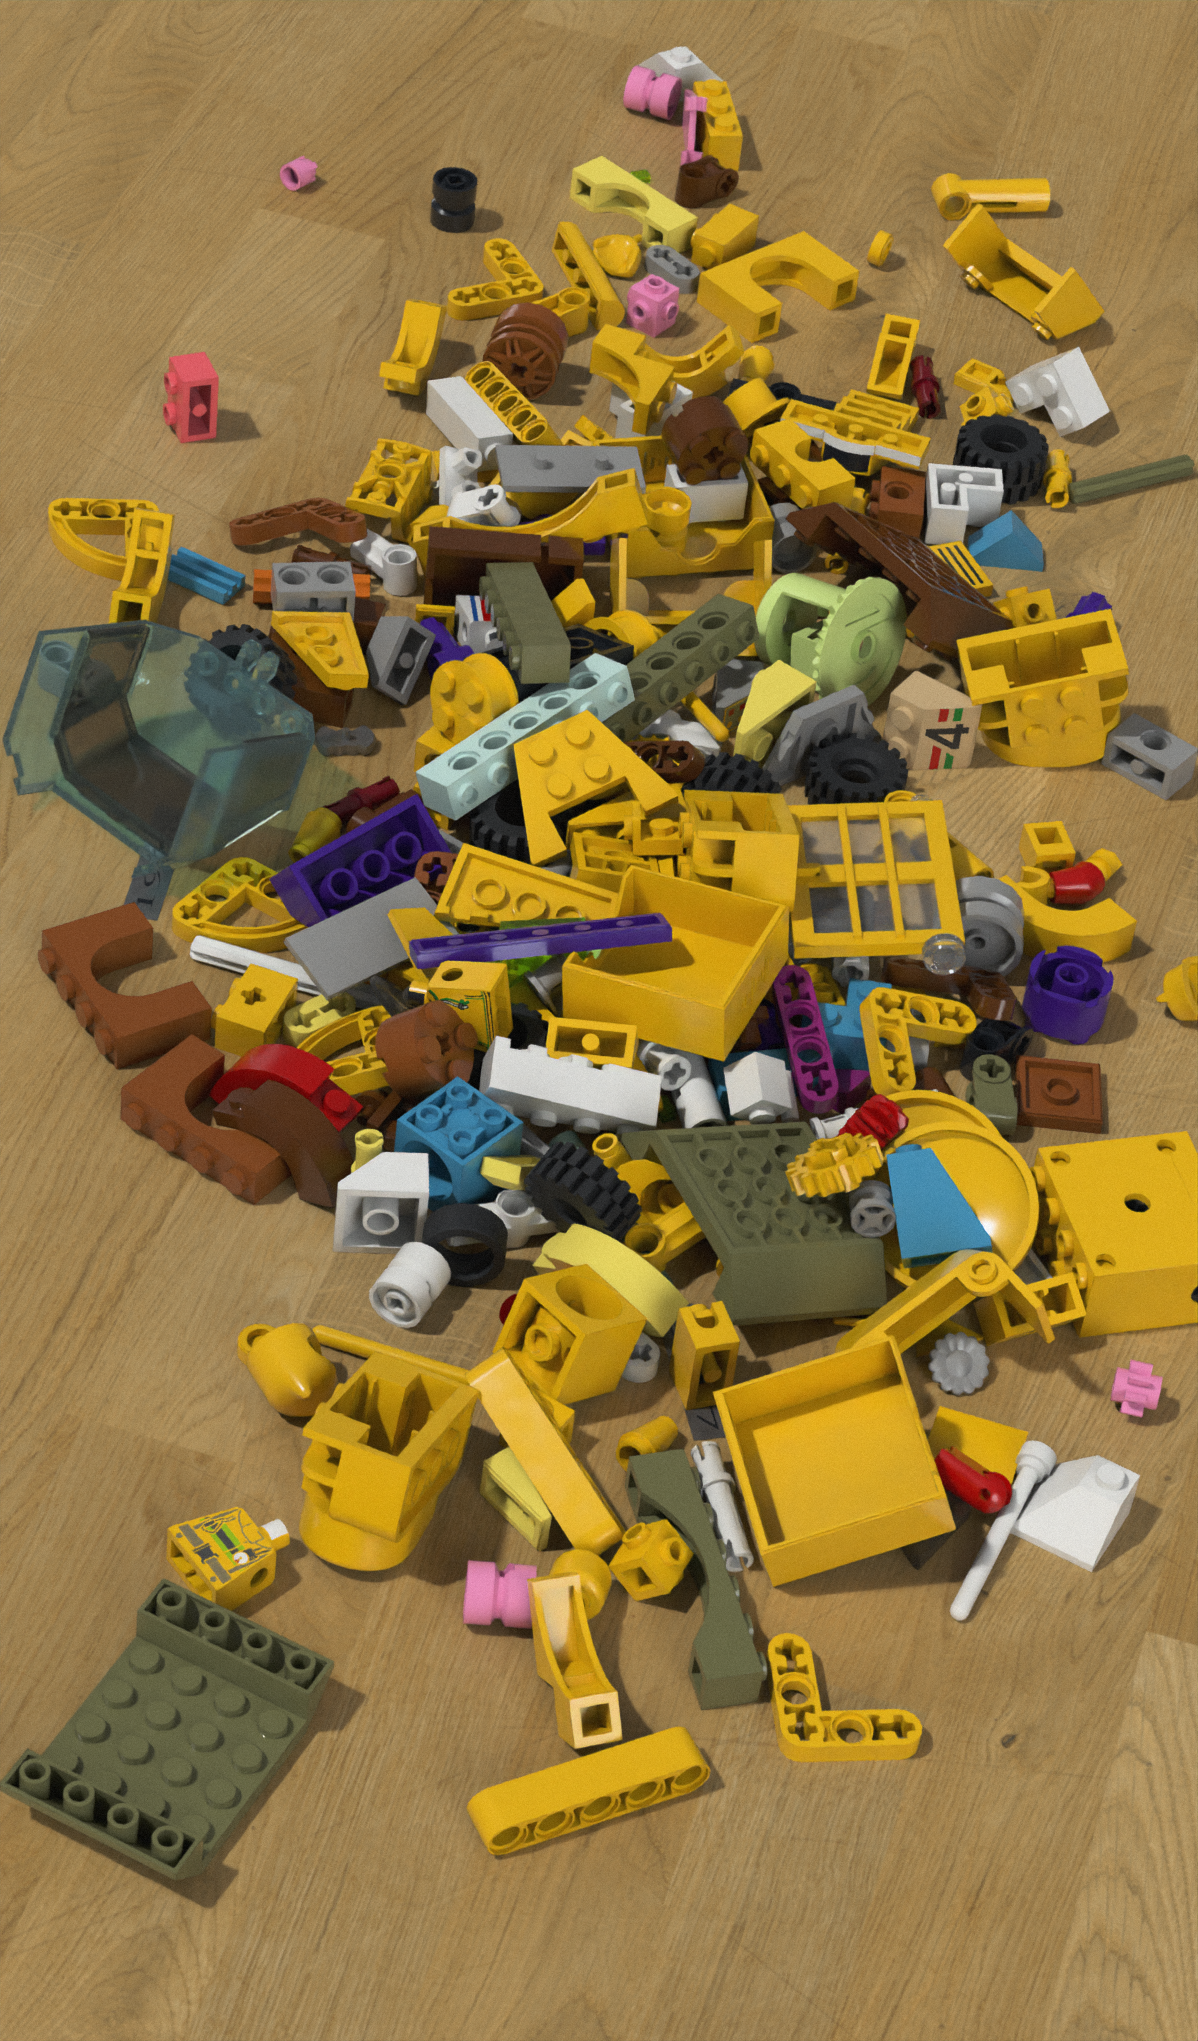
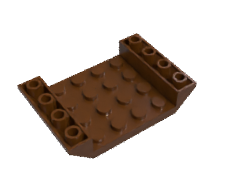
(946, 602)

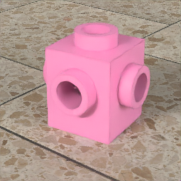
(652, 305)

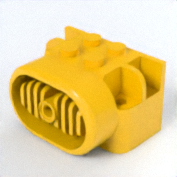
(1047, 688)
(740, 844)
(381, 1461)

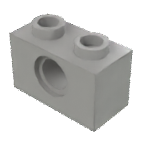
(1150, 756)

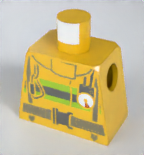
(226, 1555)

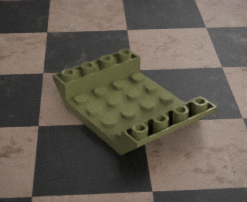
(778, 1249)
(177, 1734)

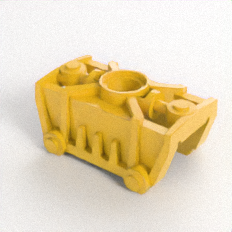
(410, 487)

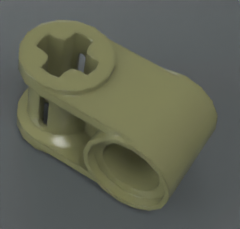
(993, 1092)

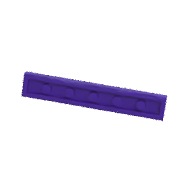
(541, 940)

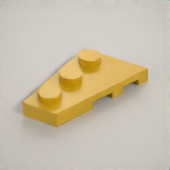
(326, 645)

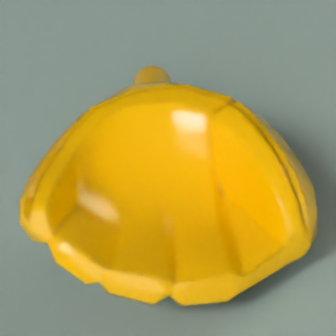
(618, 254)

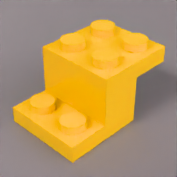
(605, 860)

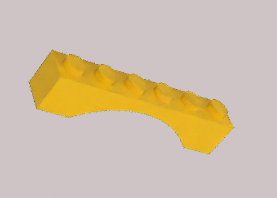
(608, 507)

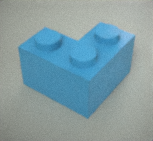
(844, 1026)

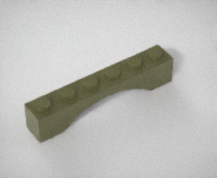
(723, 1655)

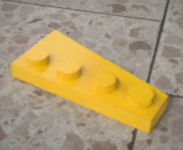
(498, 888)

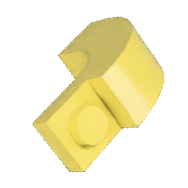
(621, 1268)

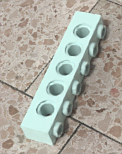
(486, 758)

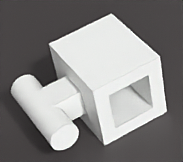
(760, 1090)

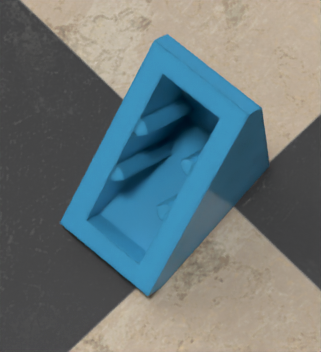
(1006, 545)

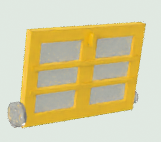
(876, 883)

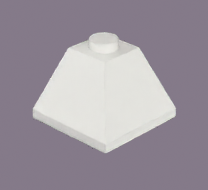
(680, 63)
(1078, 1509)

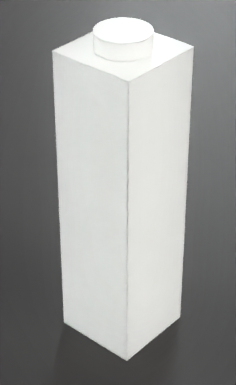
(466, 419)

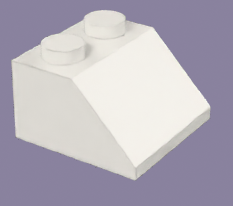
(382, 1204)

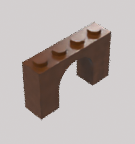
(328, 704)

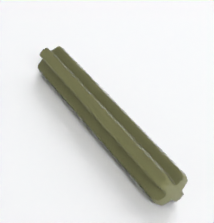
(1130, 479)

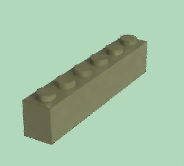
(526, 623)

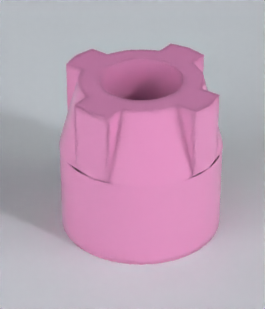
(298, 173)

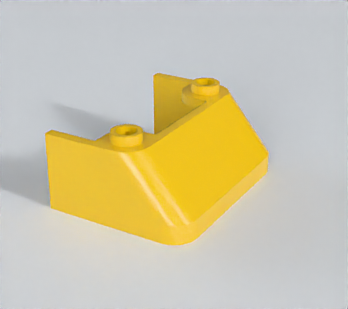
(1023, 283)
(633, 595)
(942, 1294)

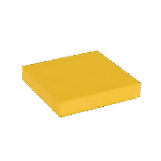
(983, 1440)

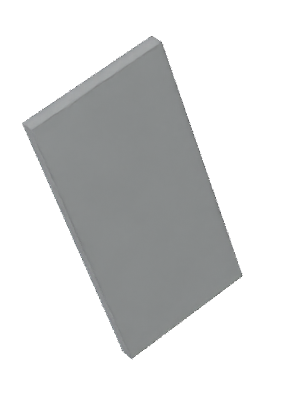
(562, 467)
(358, 941)

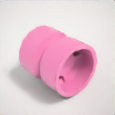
(651, 92)
(497, 1594)

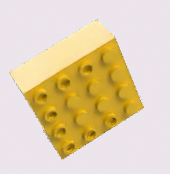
(709, 544)
(686, 990)
(833, 1461)

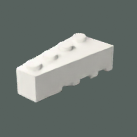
(569, 1090)

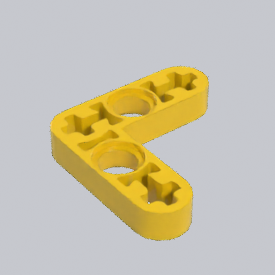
(501, 260)
(888, 1015)
(822, 1726)

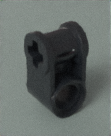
(995, 1038)

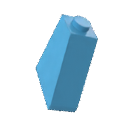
(930, 1209)

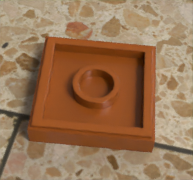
(1058, 1094)

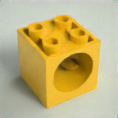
(571, 1333)

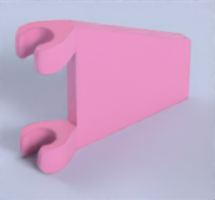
(691, 105)

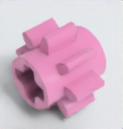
(1136, 1388)

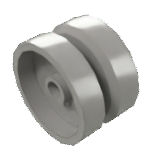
(991, 923)

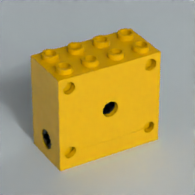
(1125, 1228)

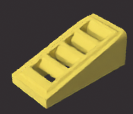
(515, 1497)

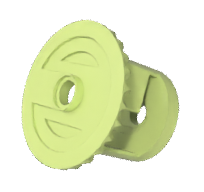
(830, 649)

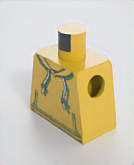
(475, 992)

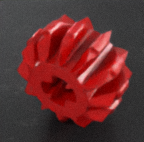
(879, 1118)

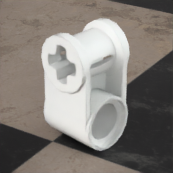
(483, 508)

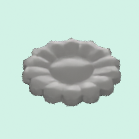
(958, 1363)

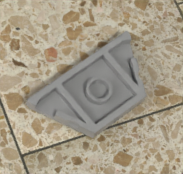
(807, 726)

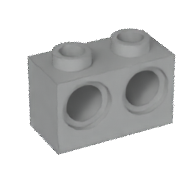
(313, 587)

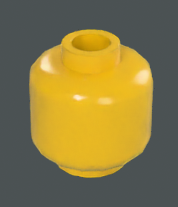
(594, 1577)

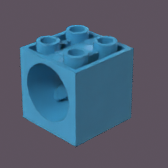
(456, 1131)

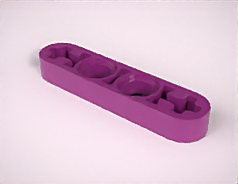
(805, 1038)

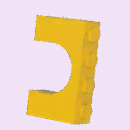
(798, 261)

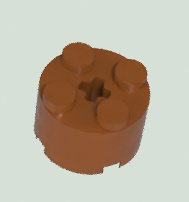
(425, 1049)

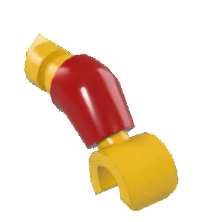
(1072, 884)

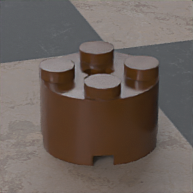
(705, 440)

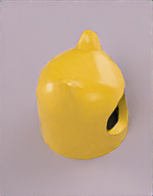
(292, 1370)

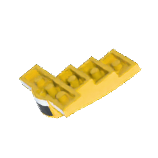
(863, 432)

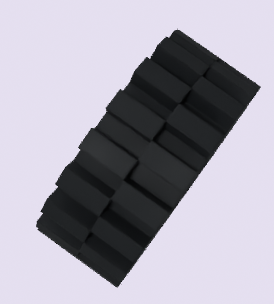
(853, 771)
(582, 1191)

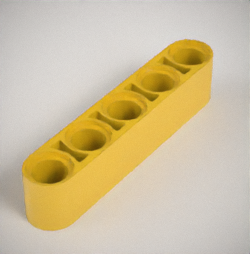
(511, 406)
(545, 1453)
(587, 1790)

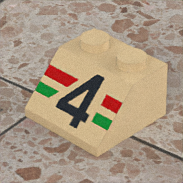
(931, 724)

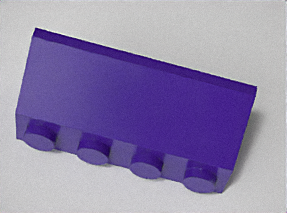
(360, 863)

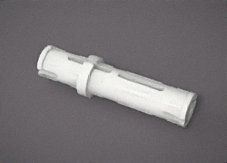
(718, 1491)

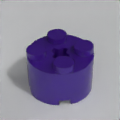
(1067, 994)

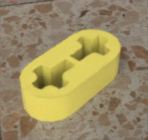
(313, 1015)

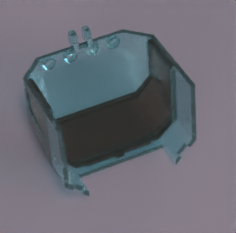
(158, 737)

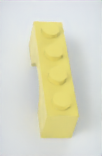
(608, 188)

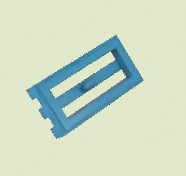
(205, 576)

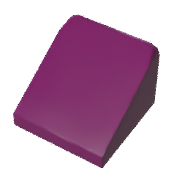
(852, 1088)

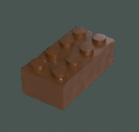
(460, 557)

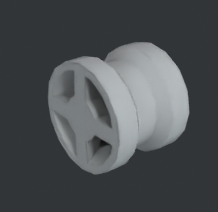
(872, 1209)

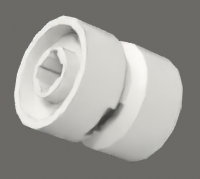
(410, 1284)

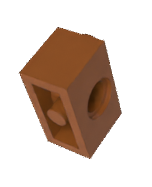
(899, 499)

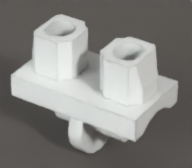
(456, 472)

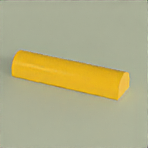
(586, 273)

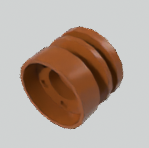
(528, 347)

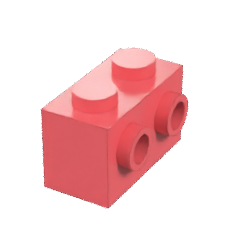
(191, 397)

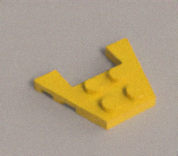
(571, 766)

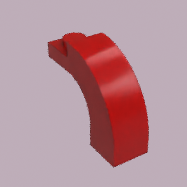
(296, 1070)

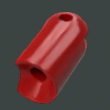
(972, 1482)

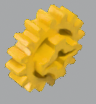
(834, 1165)

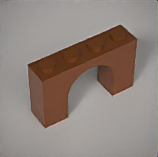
(122, 1025)
(160, 1107)

